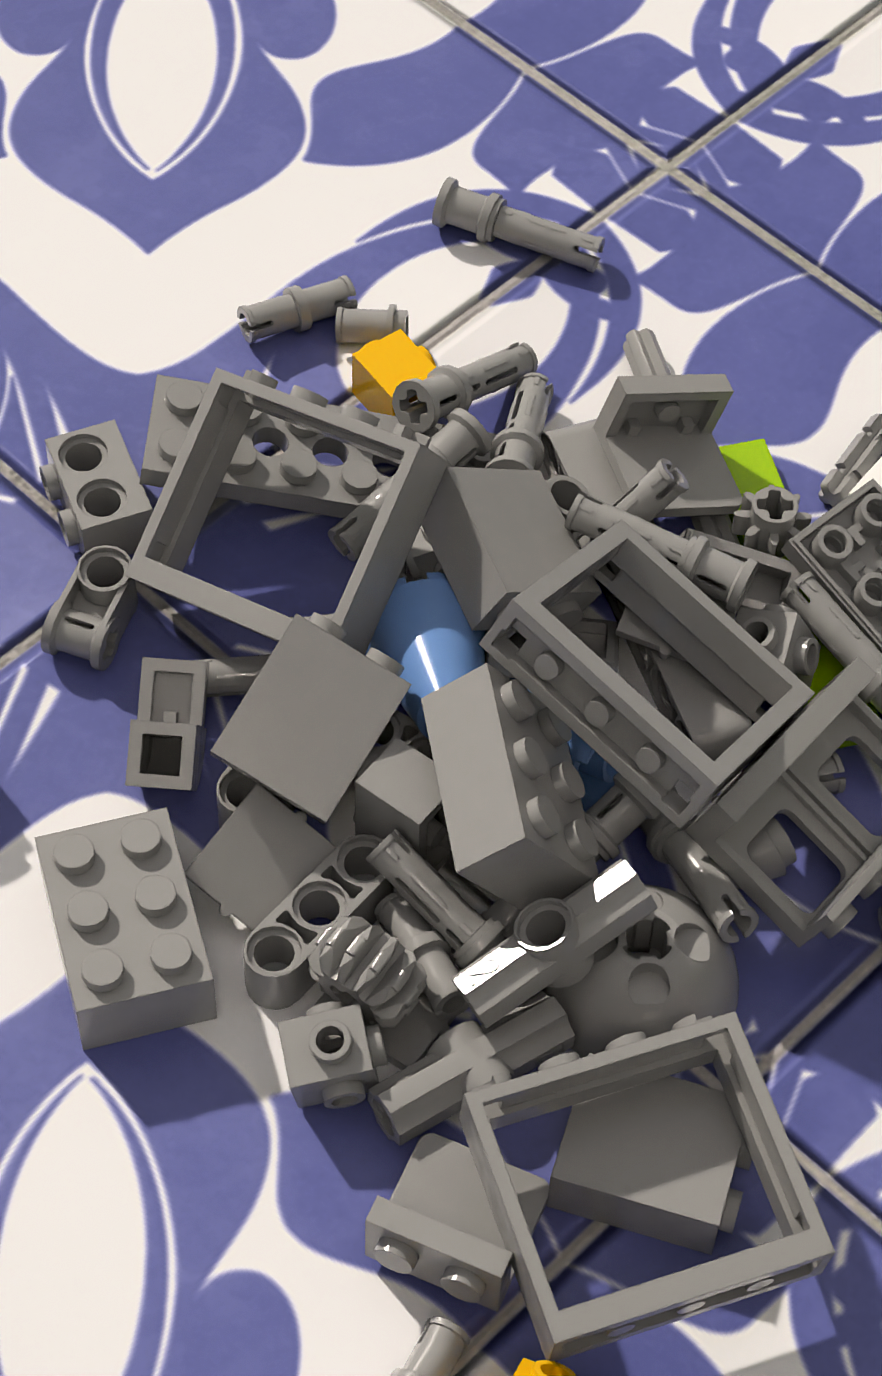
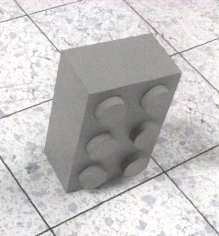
(509, 789)
(126, 928)

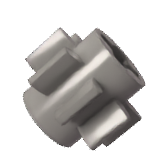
(769, 519)

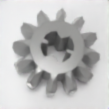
(367, 967)

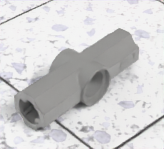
(554, 942)
(467, 1059)

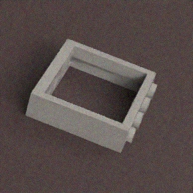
(201, 470)
(608, 709)
(625, 1064)

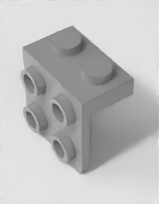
(673, 421)
(444, 1225)

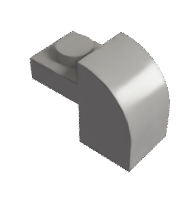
(169, 729)

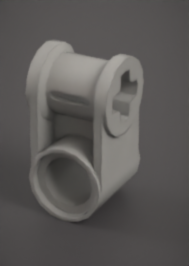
(92, 617)

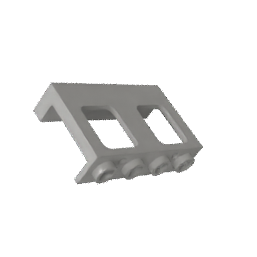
(787, 783)

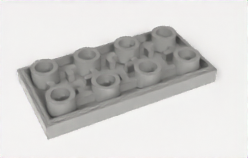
(846, 556)

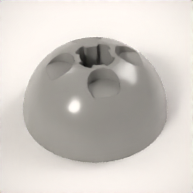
(674, 973)

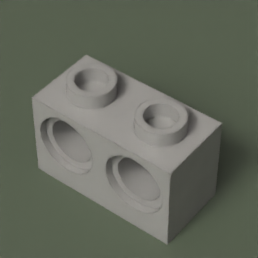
(96, 488)

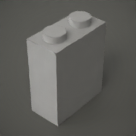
(498, 538)
(312, 716)
(653, 1162)

